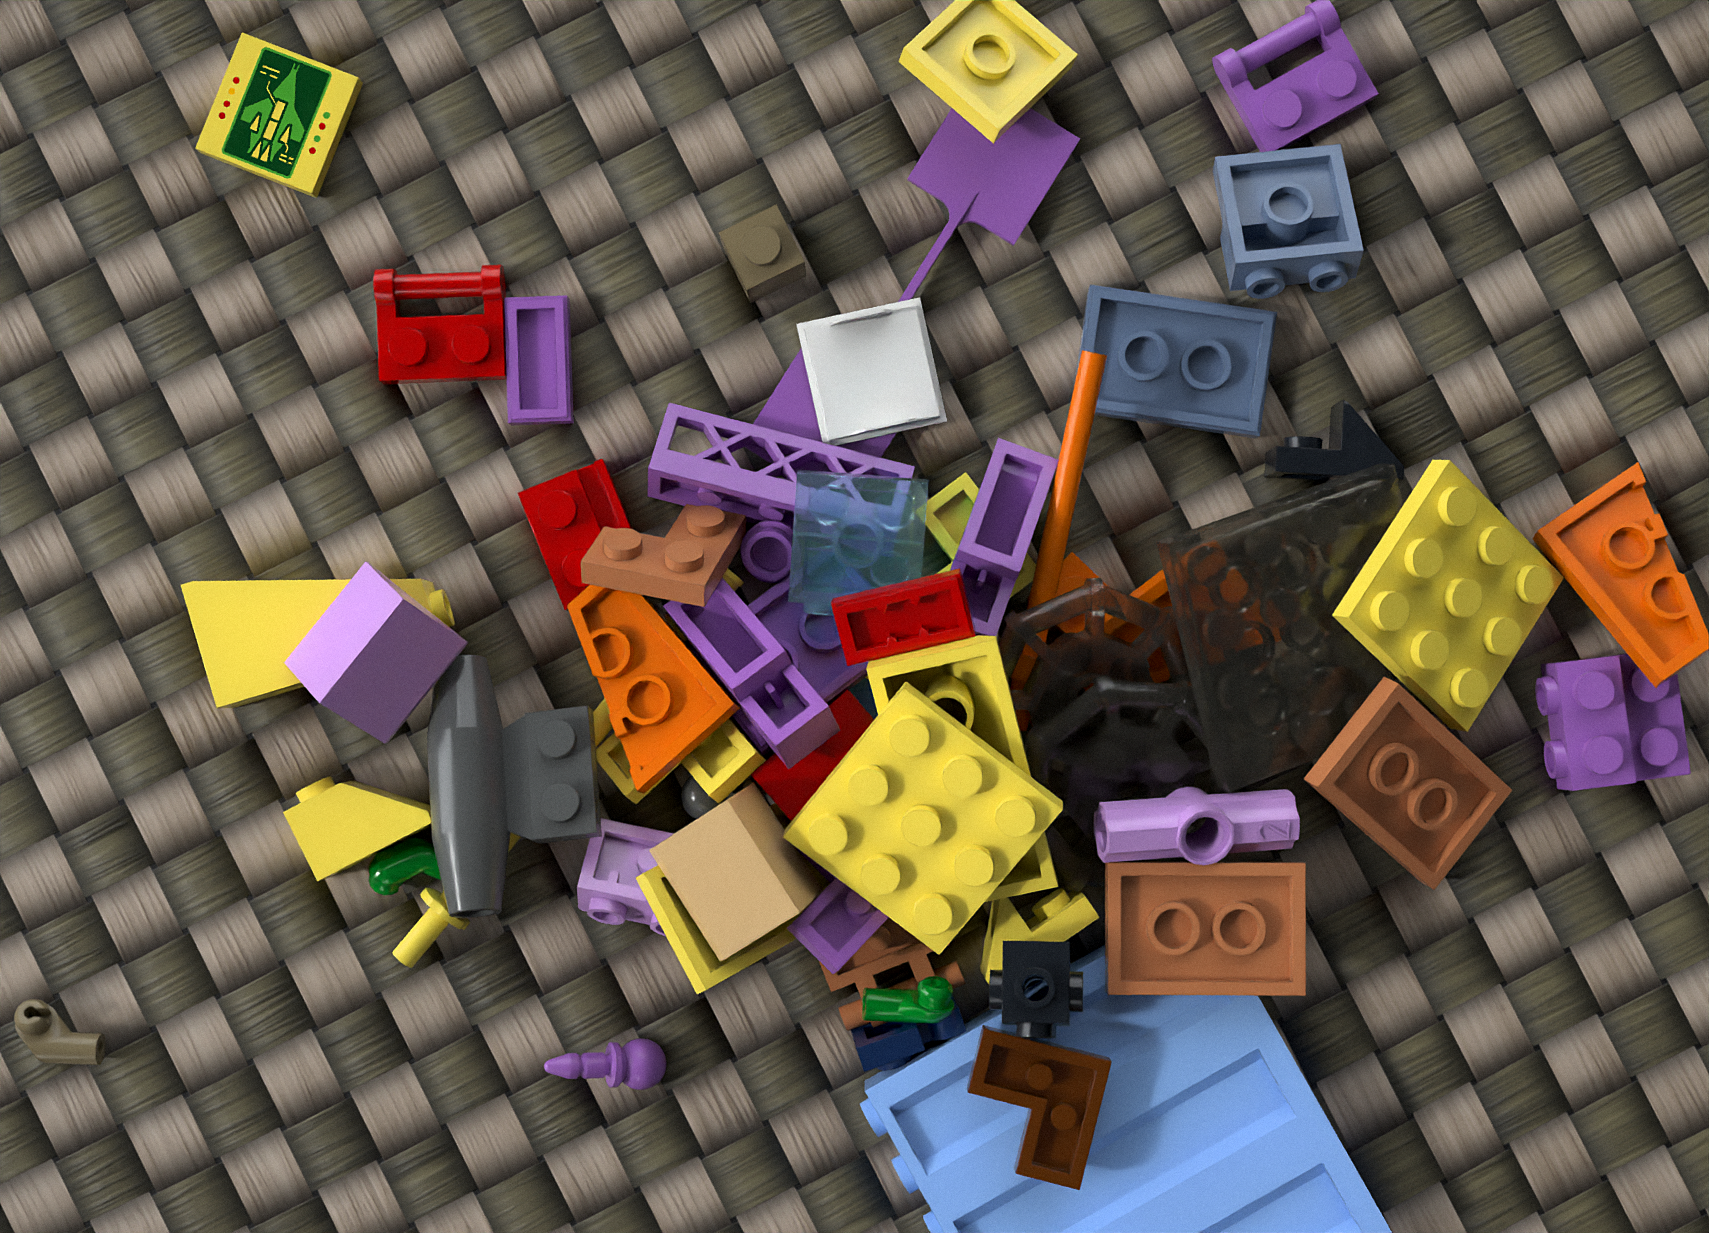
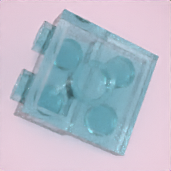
(854, 535)

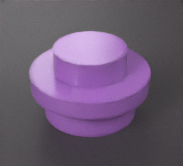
(768, 550)

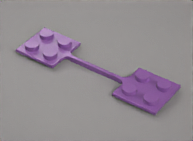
(978, 184)

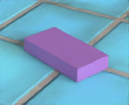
(538, 360)

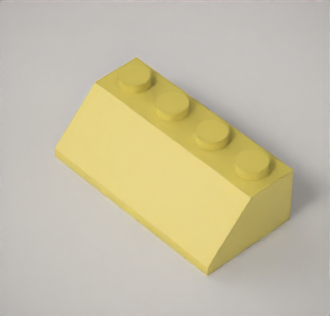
(973, 688)

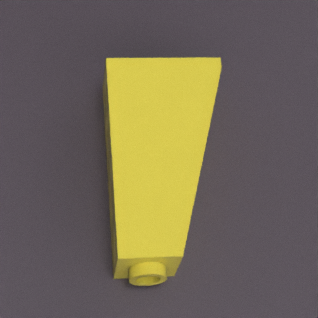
(256, 624)

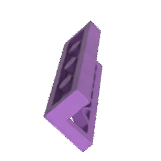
(725, 485)

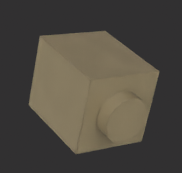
(763, 253)

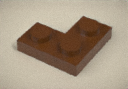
(1062, 1095)

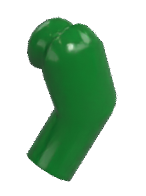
(401, 862)
(926, 1005)

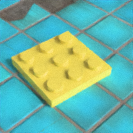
(1448, 595)
(923, 818)

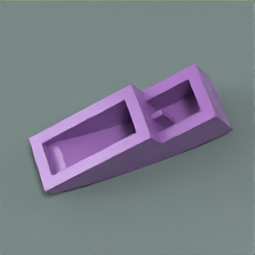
(1001, 530)
(756, 673)

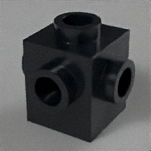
(1030, 962)

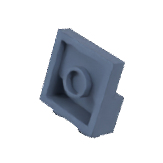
(1287, 220)

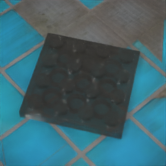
(1259, 626)

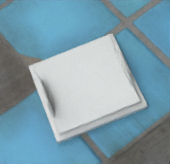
(871, 372)

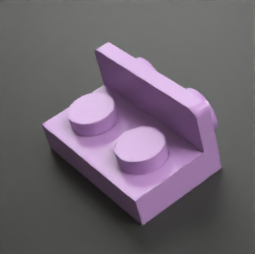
(609, 874)

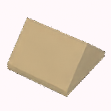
(737, 872)

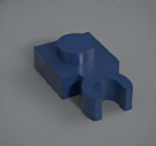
(896, 1042)

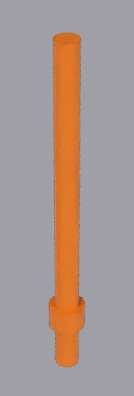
(1062, 502)

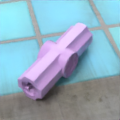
(1232, 825)

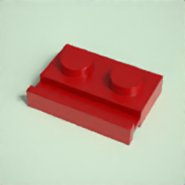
(568, 518)

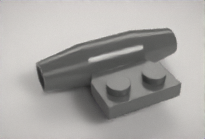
(497, 781)

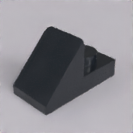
(1351, 449)

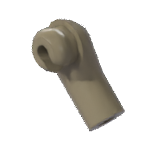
(52, 1039)

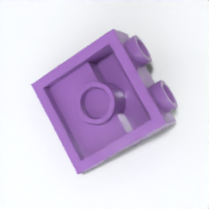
(1610, 723)

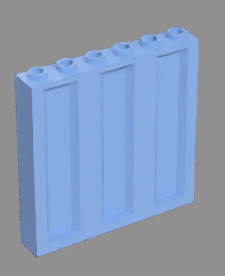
(1192, 1135)

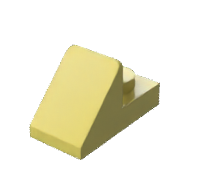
(1055, 920)

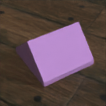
(374, 654)

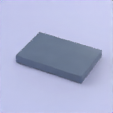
(1179, 360)

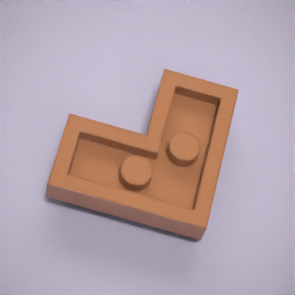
(672, 568)

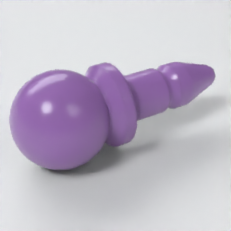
(636, 1064)

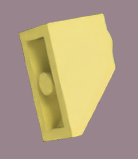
(351, 823)

